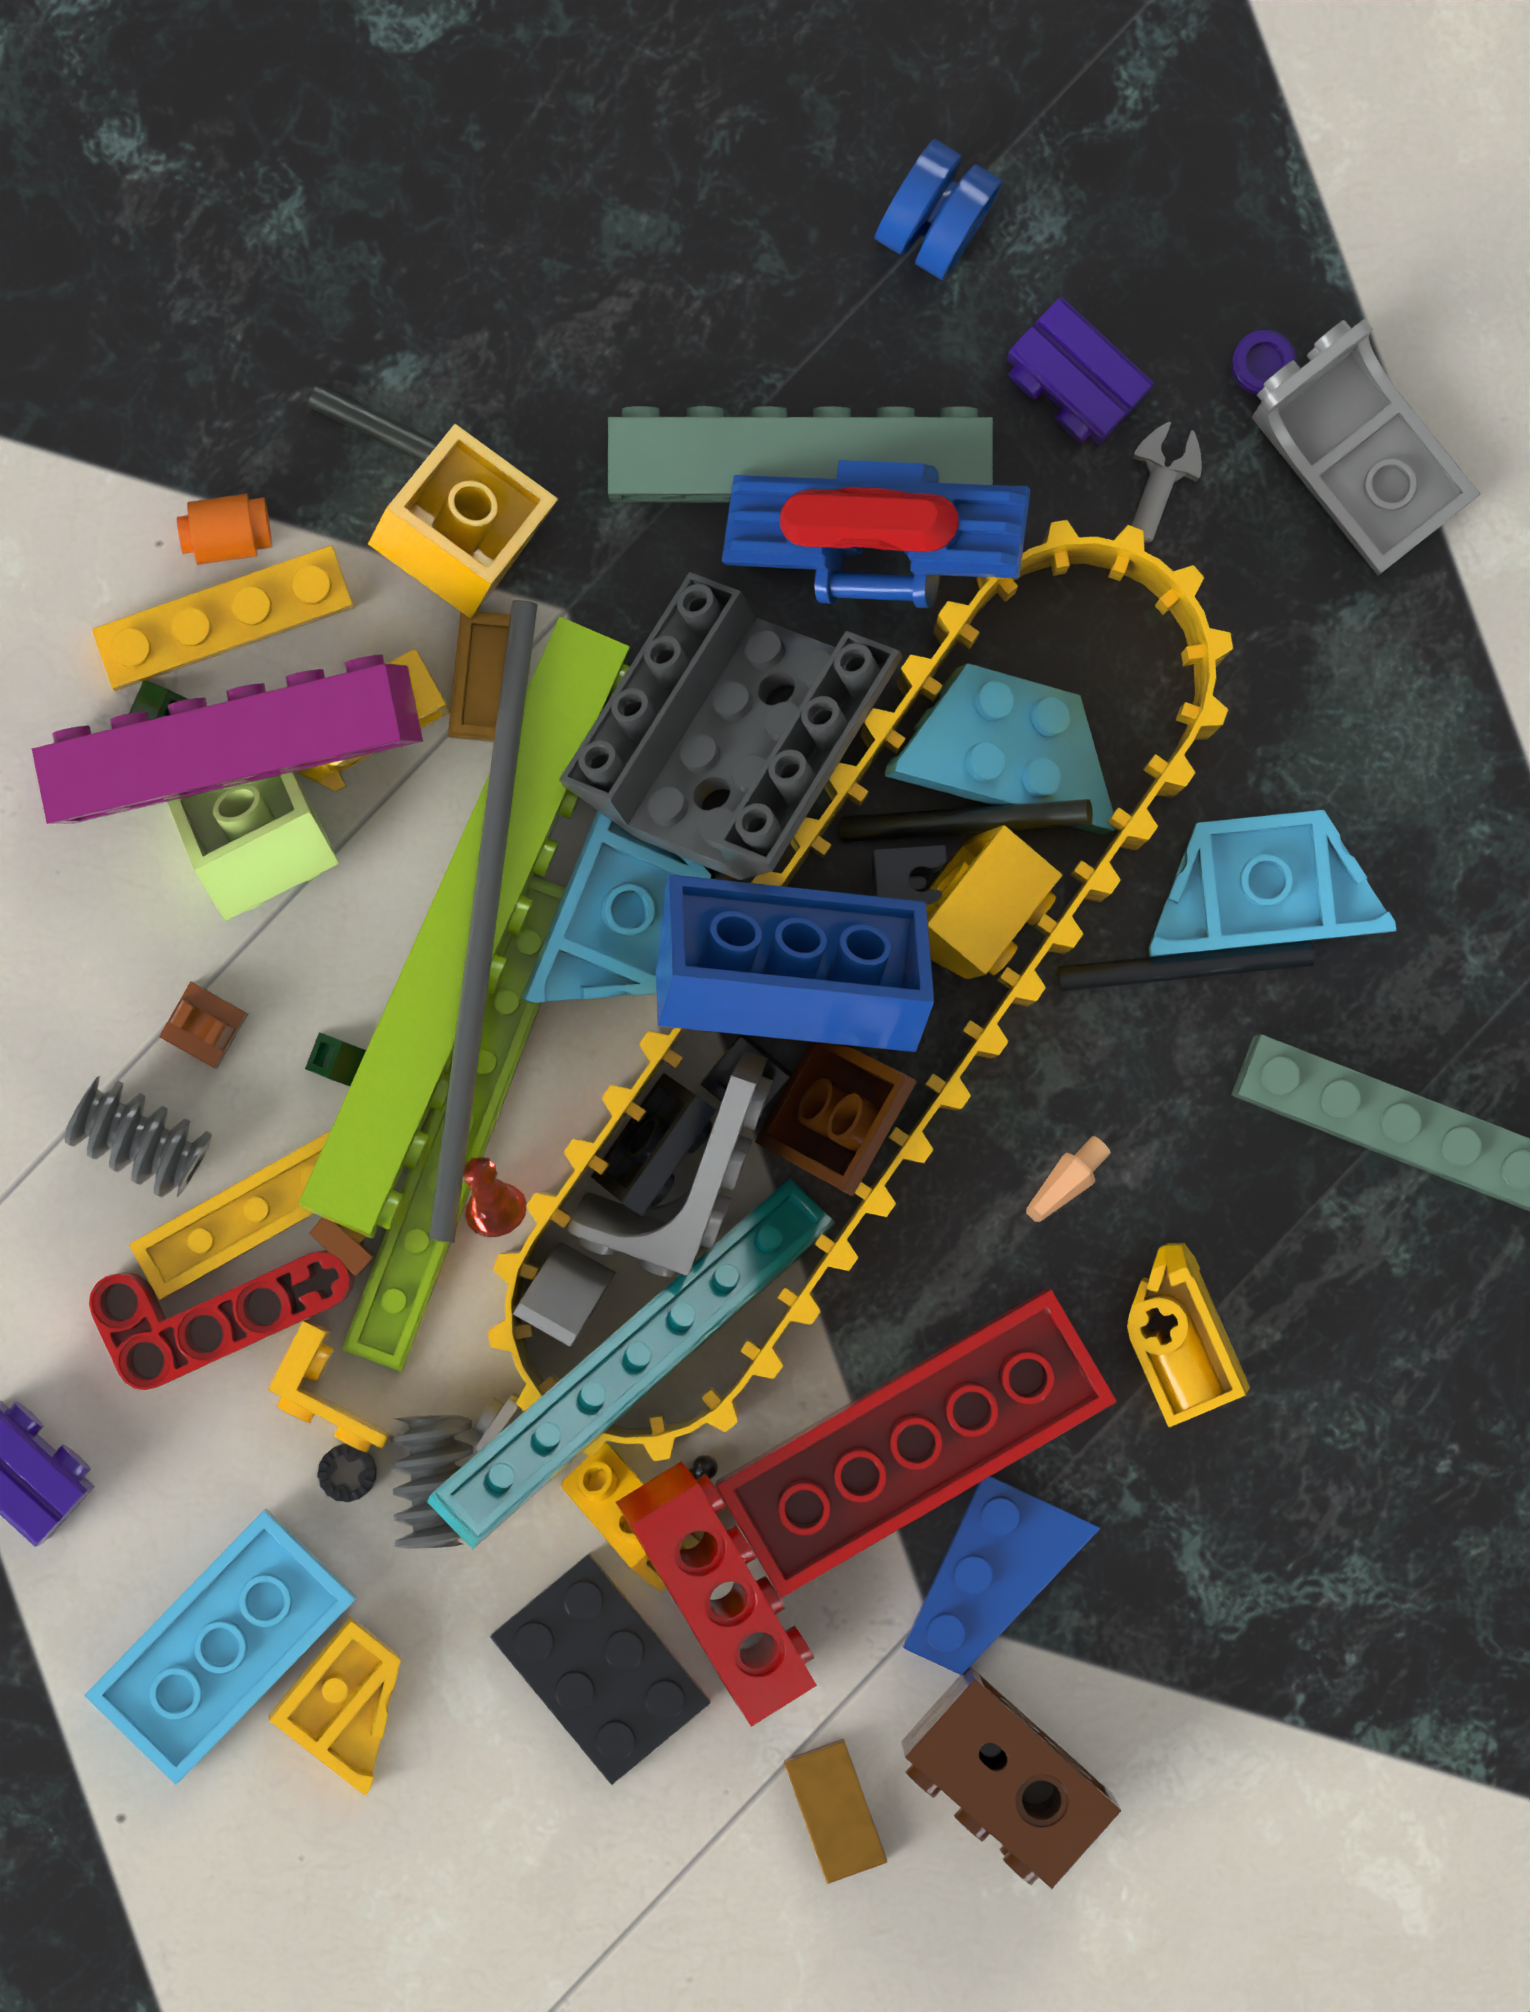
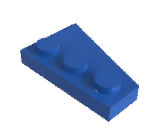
(992, 1571)

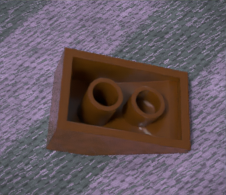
(835, 1113)

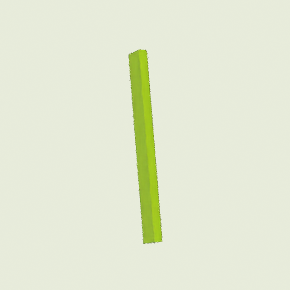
(407, 1259)

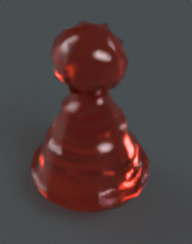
(494, 1205)

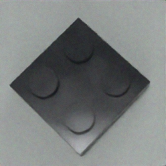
(653, 1148)

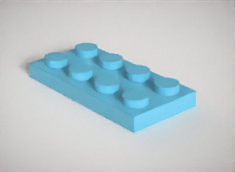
(220, 1646)

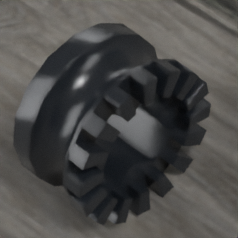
(343, 1491)

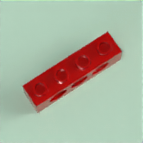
(755, 1677)

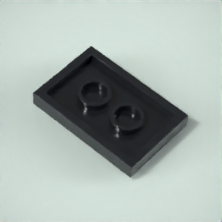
(600, 1669)

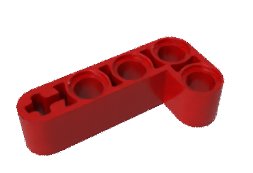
(228, 1308)

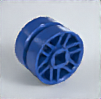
(938, 209)

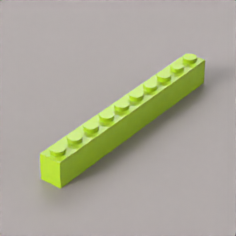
(415, 1037)

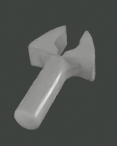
(1162, 477)

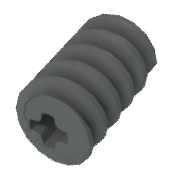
(136, 1138)
(430, 1465)

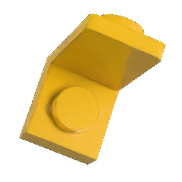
(308, 1359)
(595, 1489)

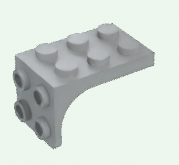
(1361, 447)
(673, 1233)

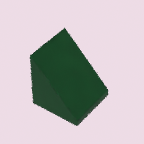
(154, 700)
(335, 1059)

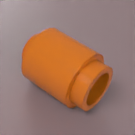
(224, 528)

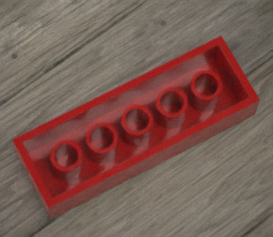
(915, 1442)

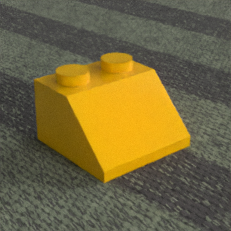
(462, 521)
(986, 899)

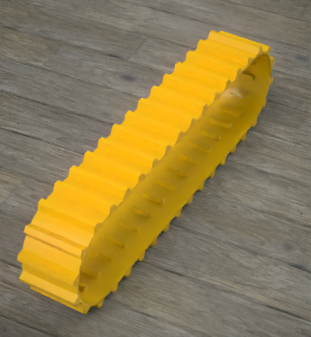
(1207, 714)

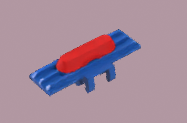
(882, 507)

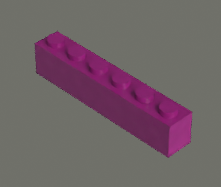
(227, 742)

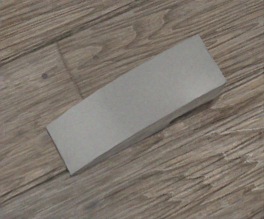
(564, 1294)

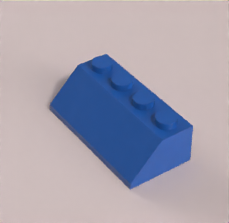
(793, 964)

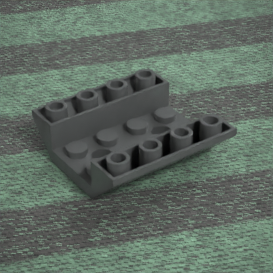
(699, 723)

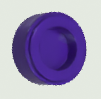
(1259, 358)

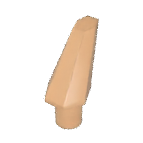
(1068, 1179)

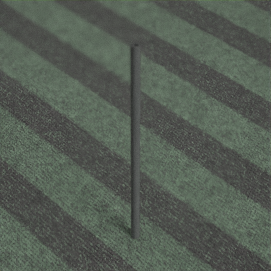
(483, 922)

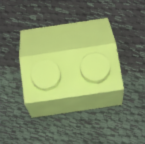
(253, 841)

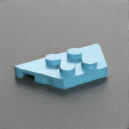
(1006, 745)
(1266, 886)
(607, 919)

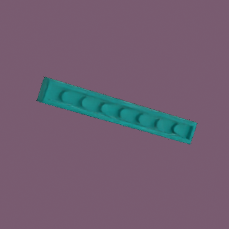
(629, 1364)

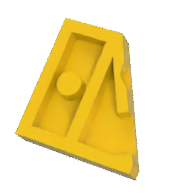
(342, 1703)

